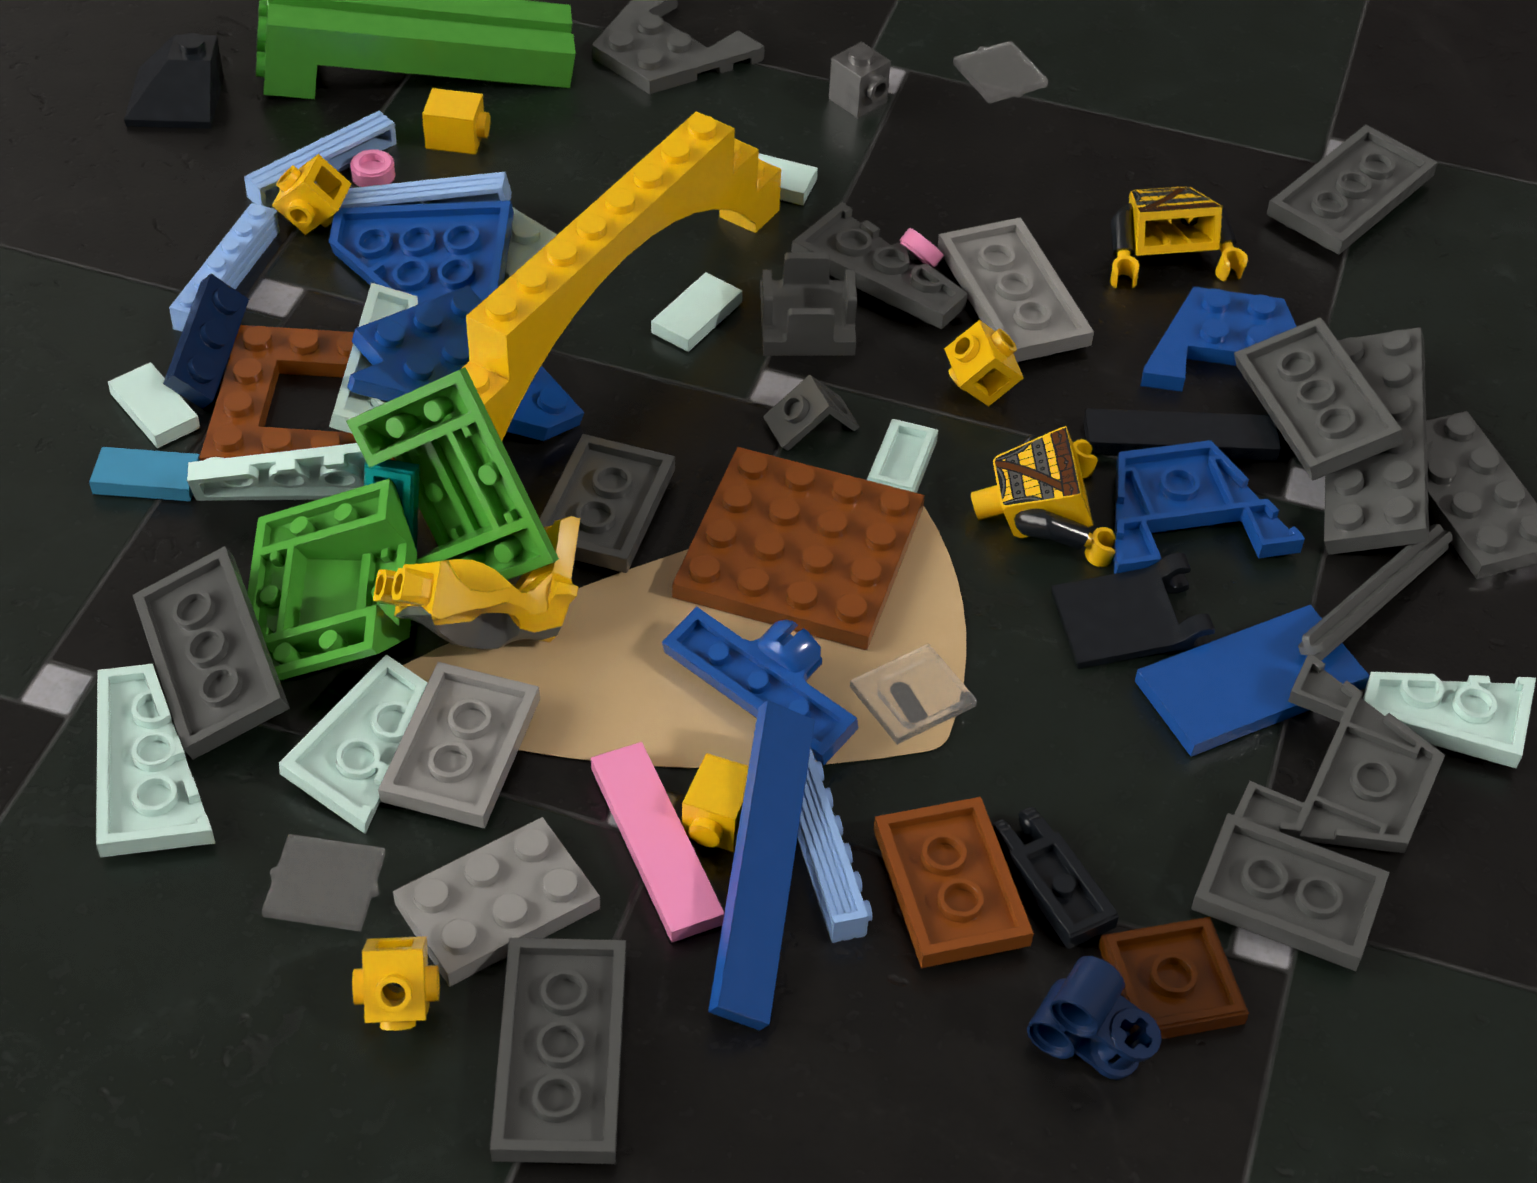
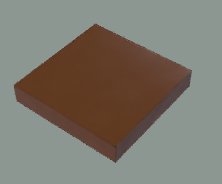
(1177, 976)

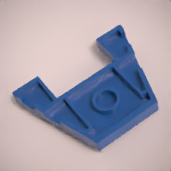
(1212, 329)
(1187, 489)

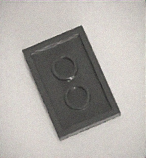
(613, 494)
(1291, 891)

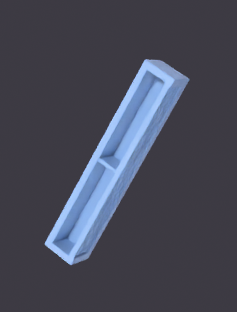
(337, 149)
(443, 190)
(231, 258)
(830, 861)

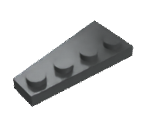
(881, 267)

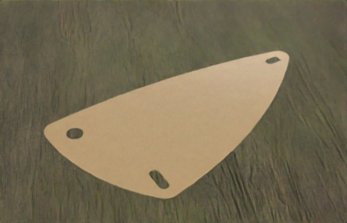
(614, 686)

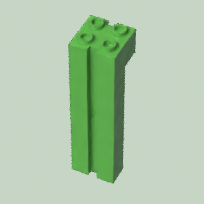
(425, 37)

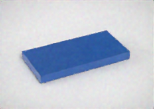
(1238, 681)

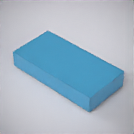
(142, 474)

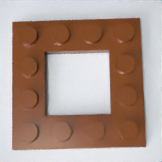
(250, 382)

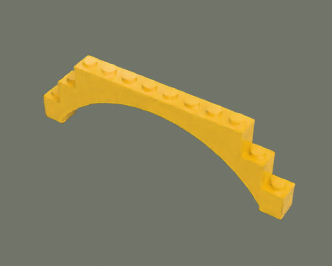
(686, 174)

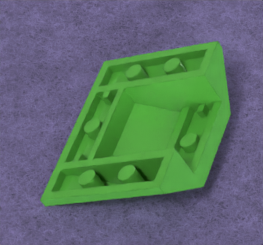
(465, 475)
(319, 575)

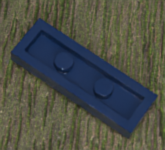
(206, 341)

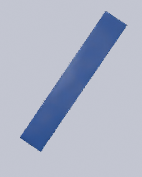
(762, 867)

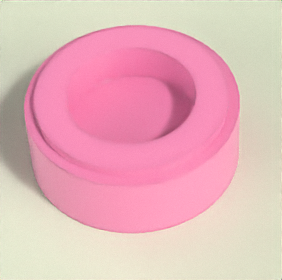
(372, 168)
(921, 248)

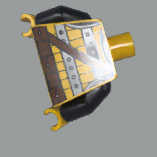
(1172, 223)
(1045, 494)

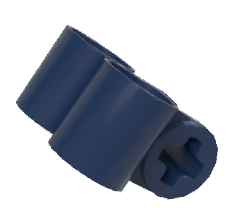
(1093, 1020)

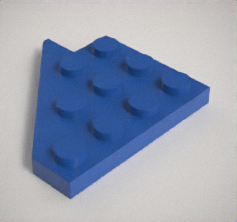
(426, 246)
(433, 342)

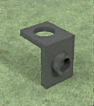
(804, 410)

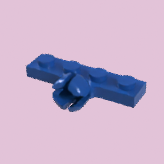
(763, 670)

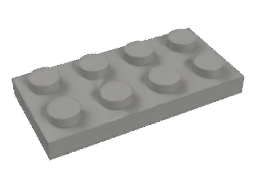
(1015, 288)

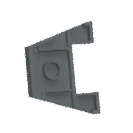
(659, 55)
(1368, 781)

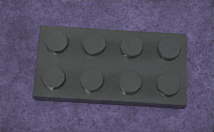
(1351, 189)
(1318, 398)
(1478, 498)
(210, 653)
(560, 1052)

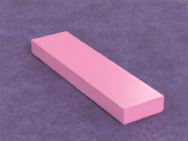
(657, 842)

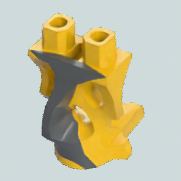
(477, 605)

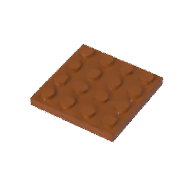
(799, 547)

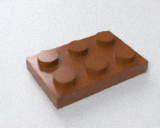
(952, 882)

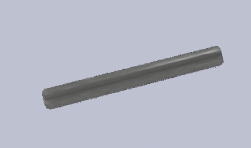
(1374, 594)

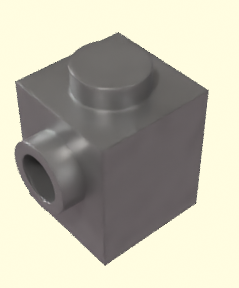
(859, 79)

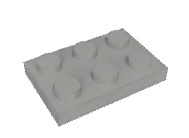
(460, 745)
(499, 892)

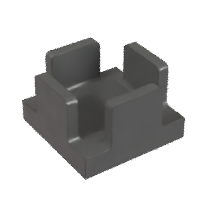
(808, 310)

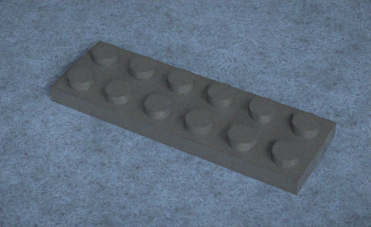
(1386, 495)

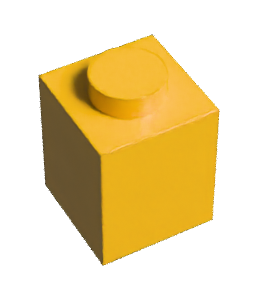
(455, 121)
(715, 802)

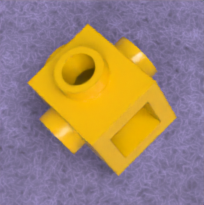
(307, 202)
(984, 362)
(400, 962)

